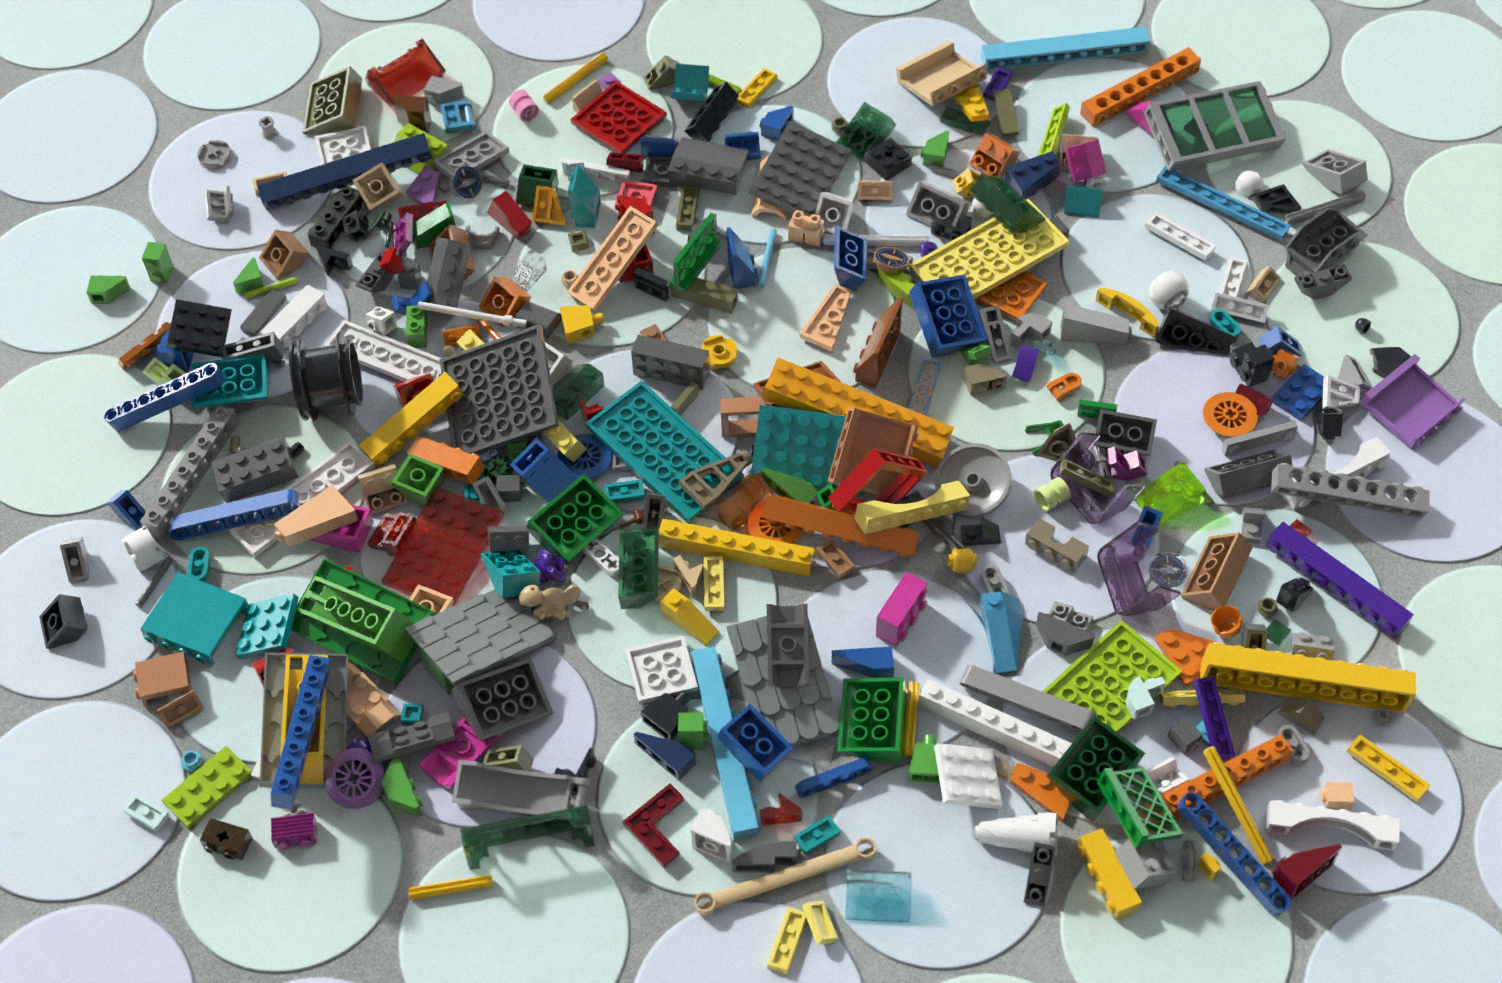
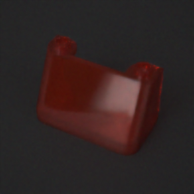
(405, 74)

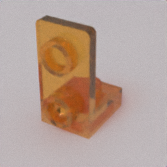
(754, 485)

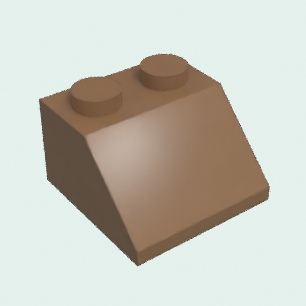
(283, 254)

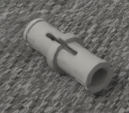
(1100, 462)

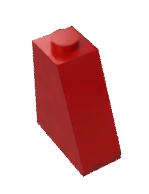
(509, 215)

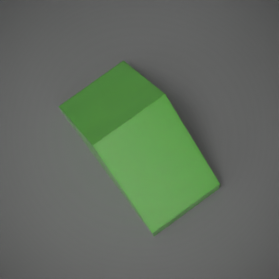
(248, 278)

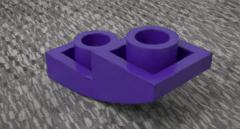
(1025, 363)

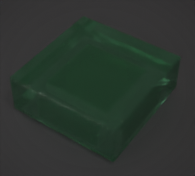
(1277, 632)

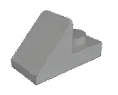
(1252, 524)

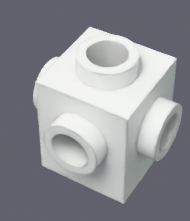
(381, 320)

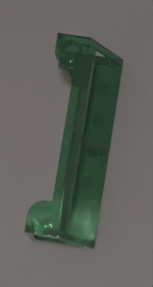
(480, 837)

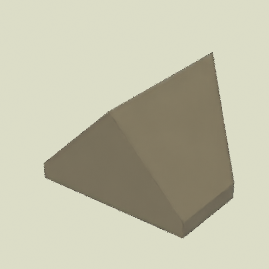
(1057, 443)

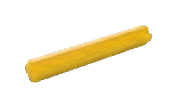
(911, 718)
(450, 887)

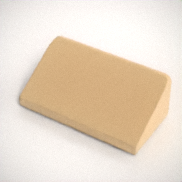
(586, 95)
(1263, 284)

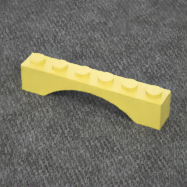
(877, 515)

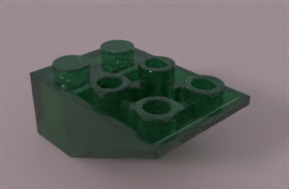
(866, 130)

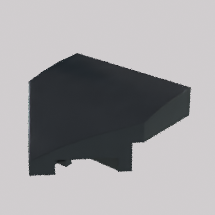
(1388, 359)

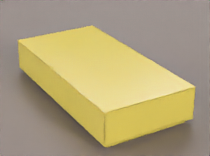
(820, 922)

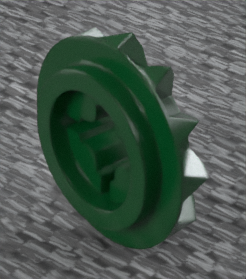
(503, 462)

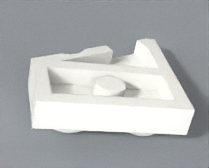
(1339, 393)

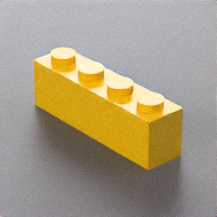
(1108, 874)

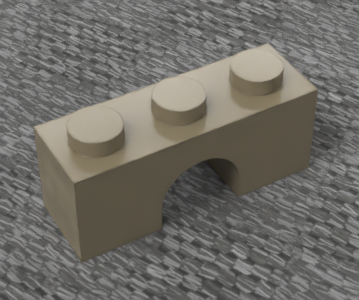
(1068, 555)

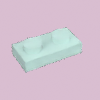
(146, 812)

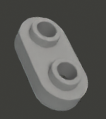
(993, 584)
(1296, 743)

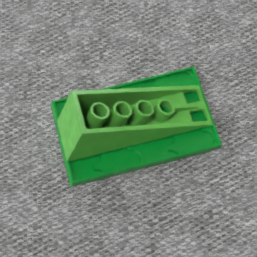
(358, 620)

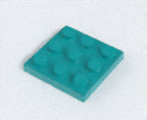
(267, 626)

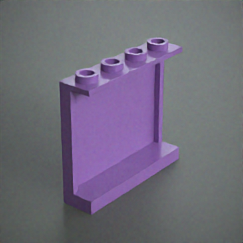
(1411, 403)

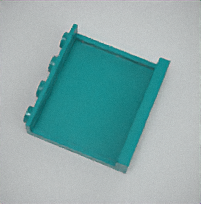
(193, 617)

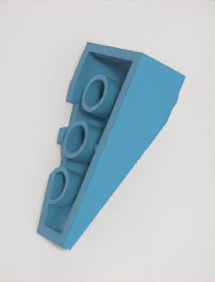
(1003, 628)

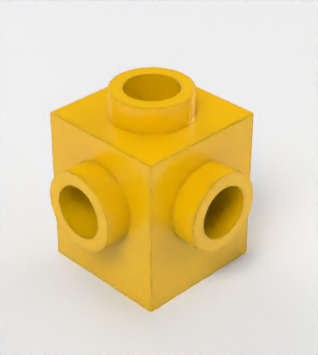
(964, 183)

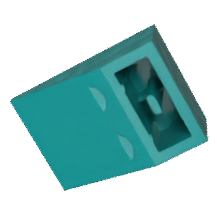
(584, 199)
(510, 572)

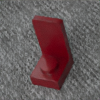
(1261, 401)

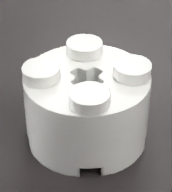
(142, 549)

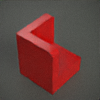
(391, 262)
(591, 411)

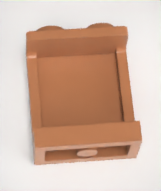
(162, 676)

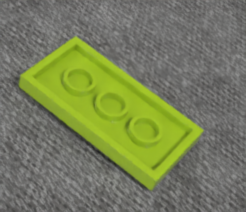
(207, 787)

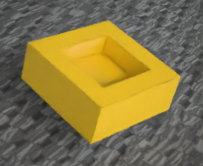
(1209, 866)

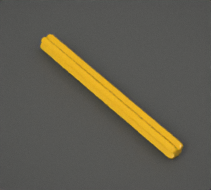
(1238, 805)

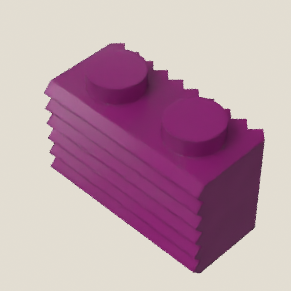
(294, 831)

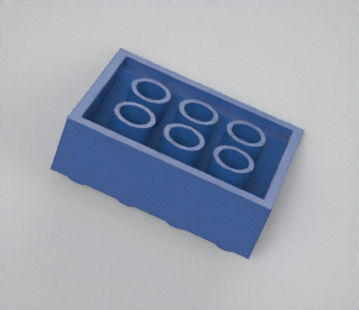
(947, 315)

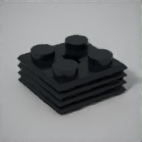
(888, 159)

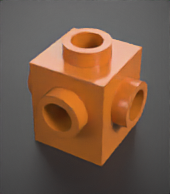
(1289, 361)

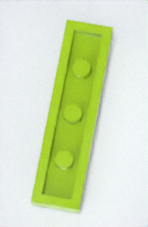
(1055, 129)

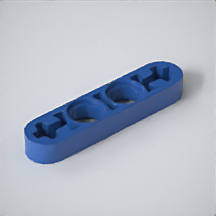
(833, 777)

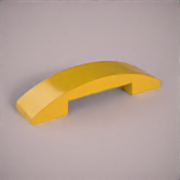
(1129, 305)

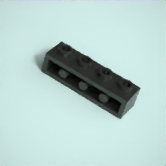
(330, 224)

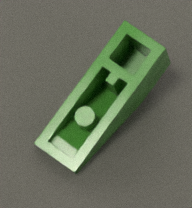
(789, 486)

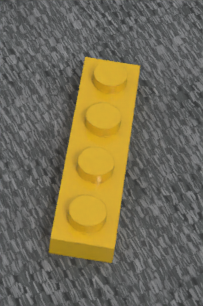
(1388, 768)

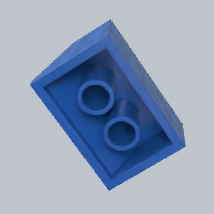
(850, 258)

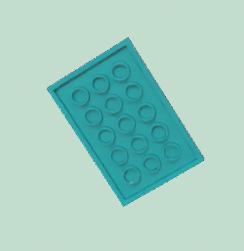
(797, 443)

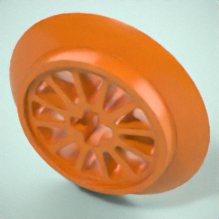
(1214, 413)
(755, 521)

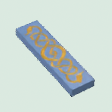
(924, 386)

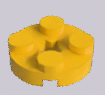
(719, 343)

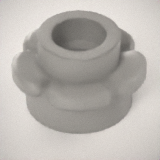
(1380, 721)

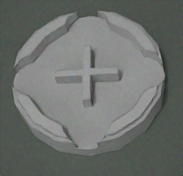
(214, 154)

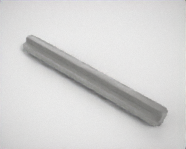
(1334, 204)

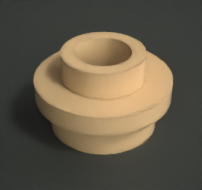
(567, 275)

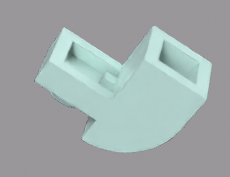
(1139, 696)

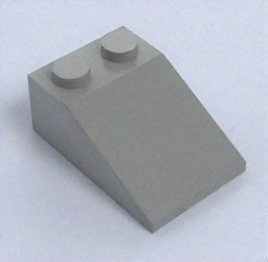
(1337, 170)

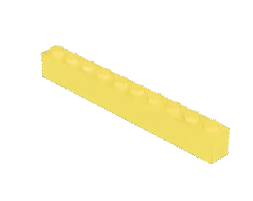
(560, 436)

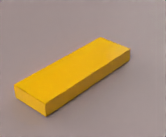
(756, 88)

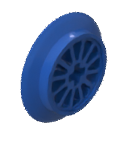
(598, 460)

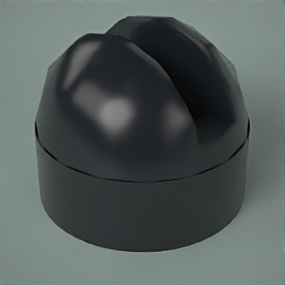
(1363, 325)

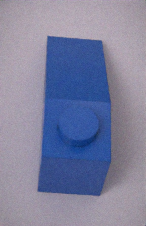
(871, 662)

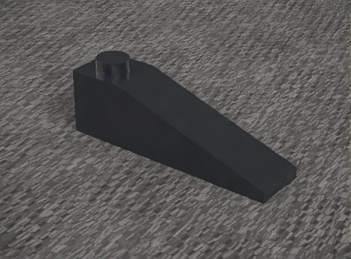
(1189, 333)

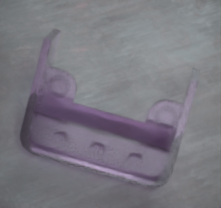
(1091, 504)
(1123, 575)

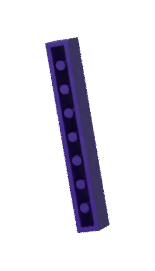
(1339, 580)

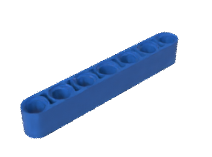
(165, 397)
(233, 514)
(1243, 859)

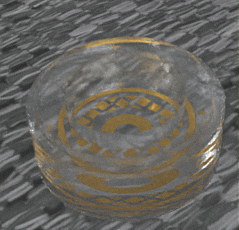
(1004, 766)

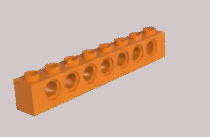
(1140, 87)
(1241, 770)

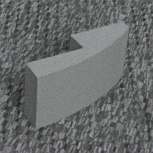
(1066, 613)

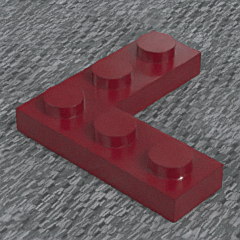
(643, 820)

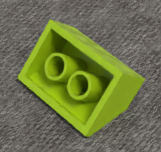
(436, 146)

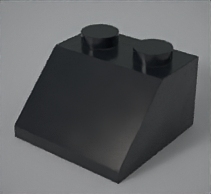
(63, 621)

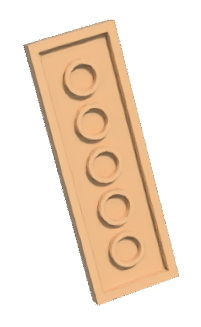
(612, 258)

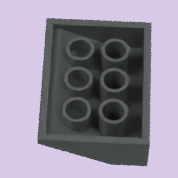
(708, 165)
(502, 699)

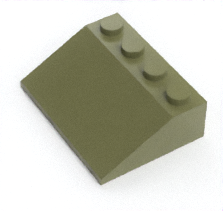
(333, 102)

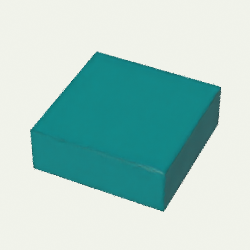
(412, 713)

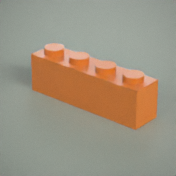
(456, 462)

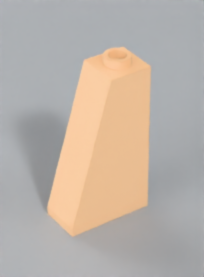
(316, 517)

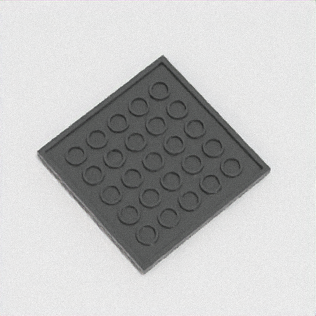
(504, 392)

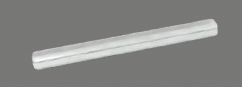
(885, 240)

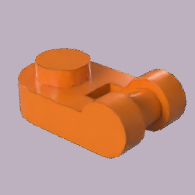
(1071, 383)

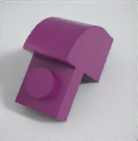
(1126, 466)

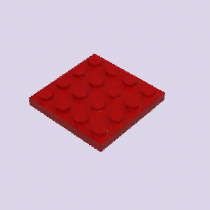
(618, 117)

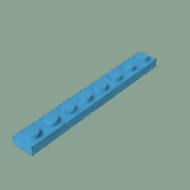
(1224, 203)

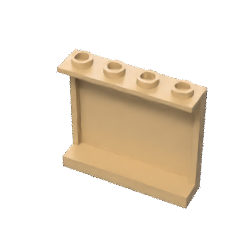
(939, 74)

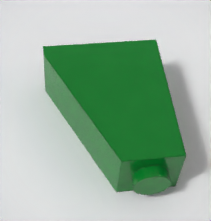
(431, 225)

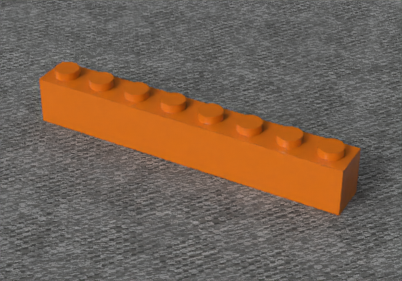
(833, 523)

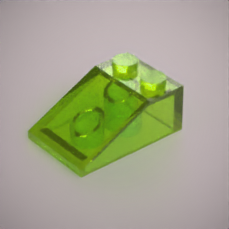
(1173, 493)

